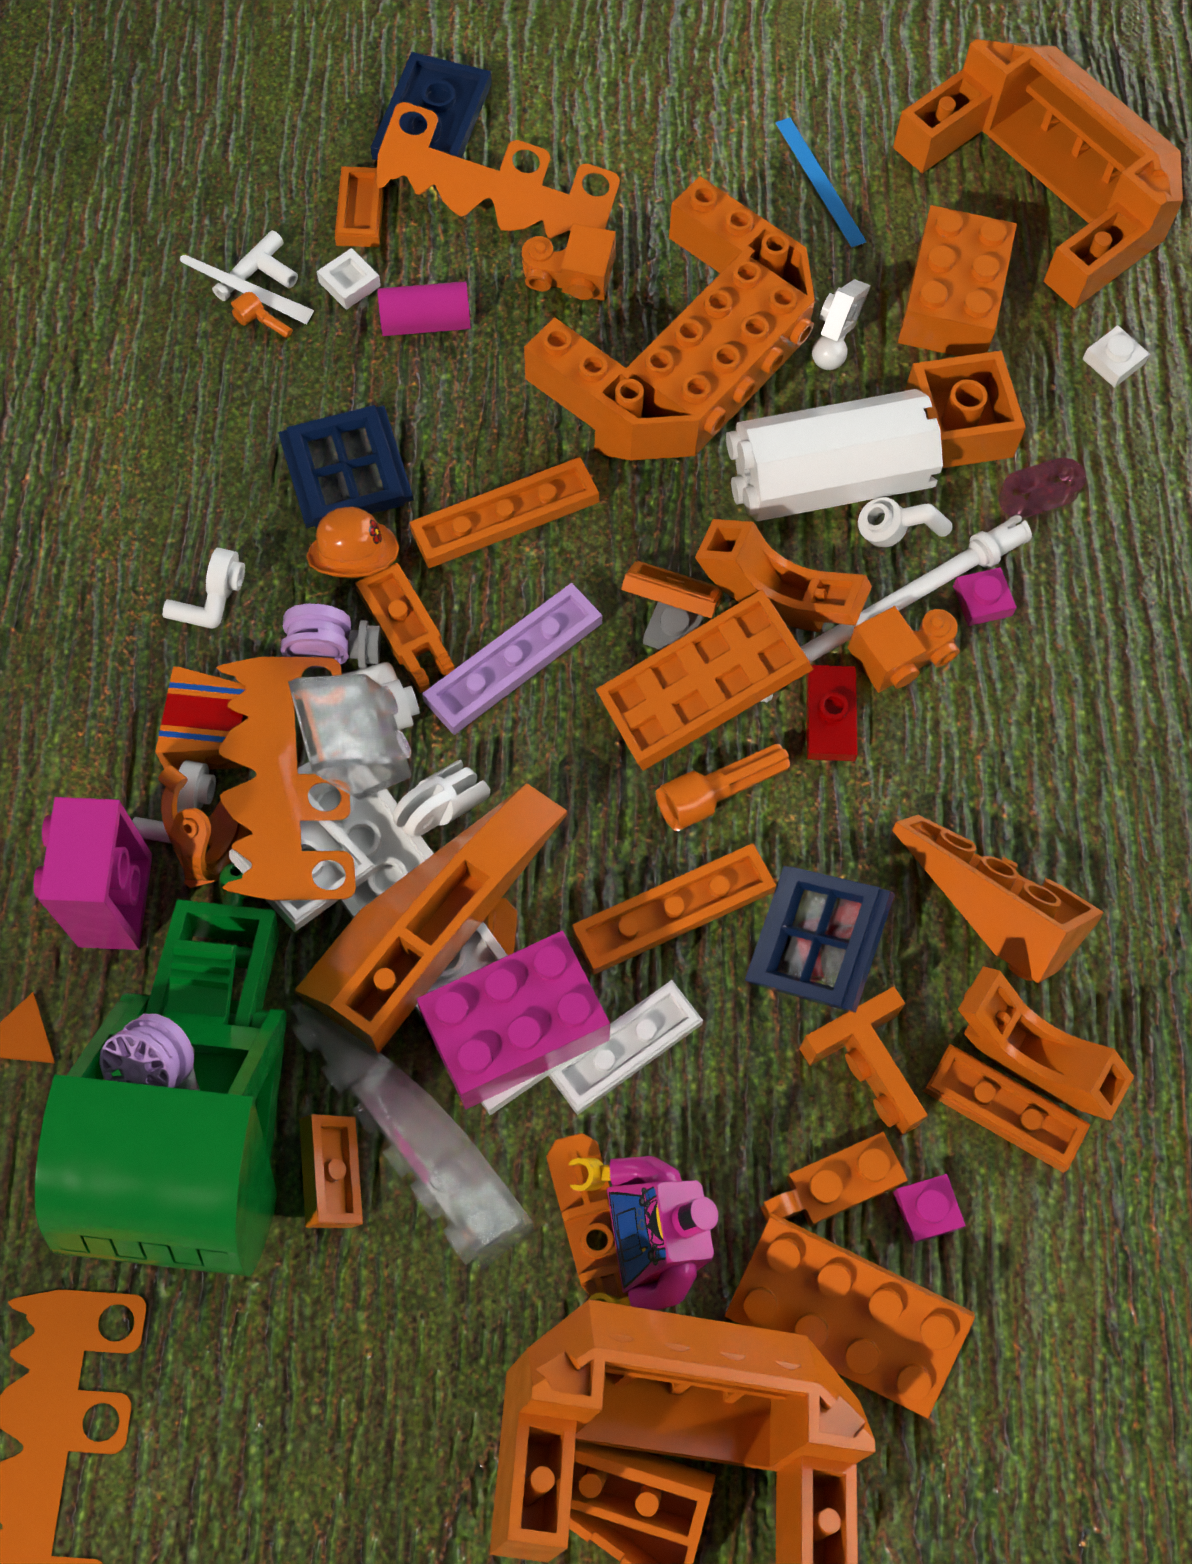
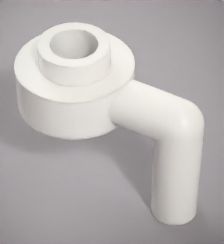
(897, 521)
(222, 577)
(405, 697)
(194, 794)

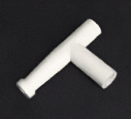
(260, 258)

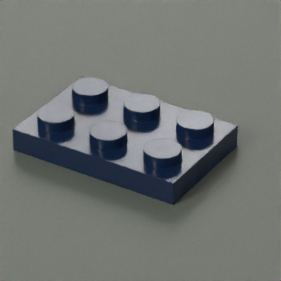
(447, 89)

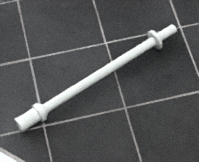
(984, 550)

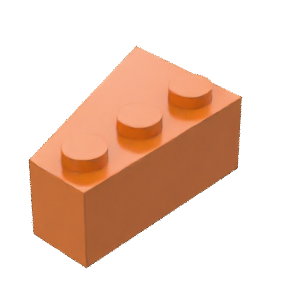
(638, 1504)

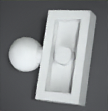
(840, 317)

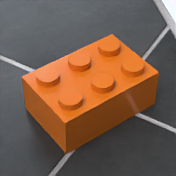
(957, 282)

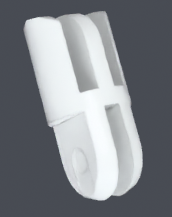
(440, 799)

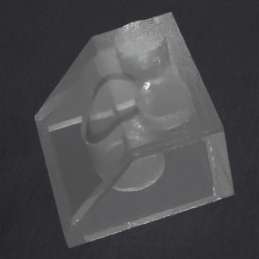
(351, 732)

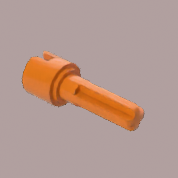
(695, 796)

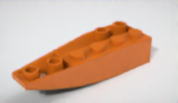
(425, 918)

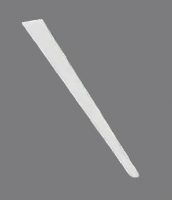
(269, 298)

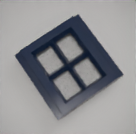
(345, 464)
(820, 938)

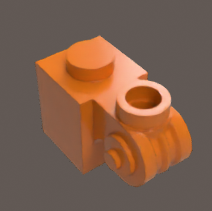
(579, 269)
(894, 652)

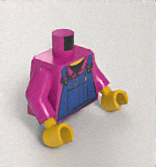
(657, 1228)

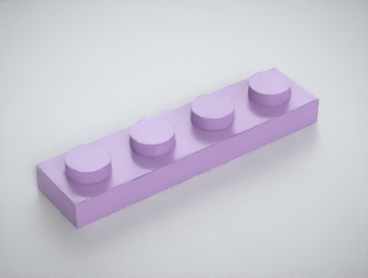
(512, 658)

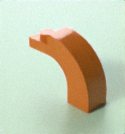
(805, 598)
(1038, 1053)

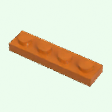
(504, 512)
(673, 908)

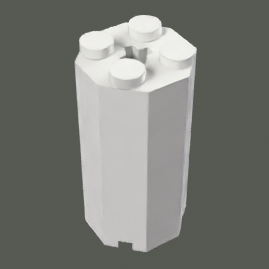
(835, 455)

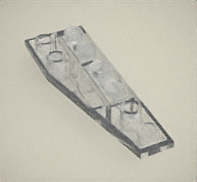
(423, 1141)

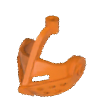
(192, 832)

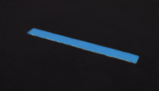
(821, 182)

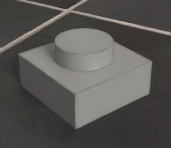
(669, 625)

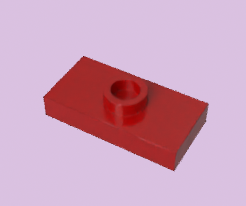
(831, 713)

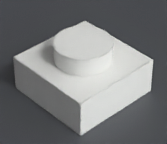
(348, 278)
(1116, 356)

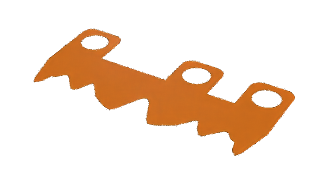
(516, 195)
(278, 795)
(48, 1414)

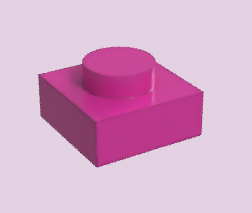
(984, 596)
(929, 1209)

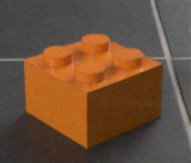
(972, 406)

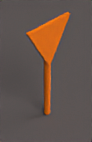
(24, 1034)

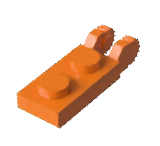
(404, 622)

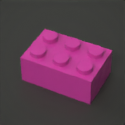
(94, 873)
(514, 1019)

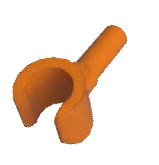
(249, 307)

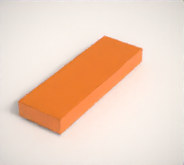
(1007, 1108)

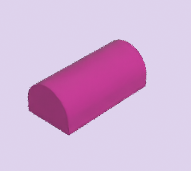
(424, 308)

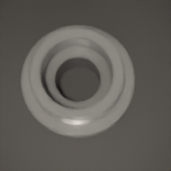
(365, 644)

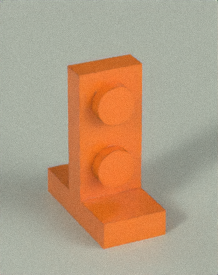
(870, 1059)

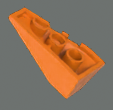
(1018, 919)

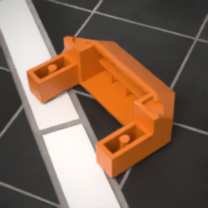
(1069, 138)
(707, 357)
(686, 1393)

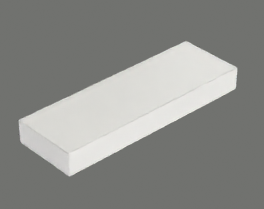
(634, 1042)

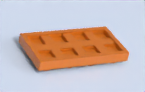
(703, 679)
(854, 1312)

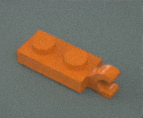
(839, 1182)

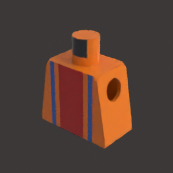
(197, 719)

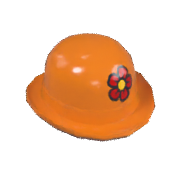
(352, 544)

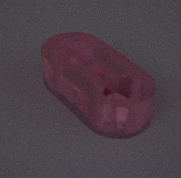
(1044, 493)

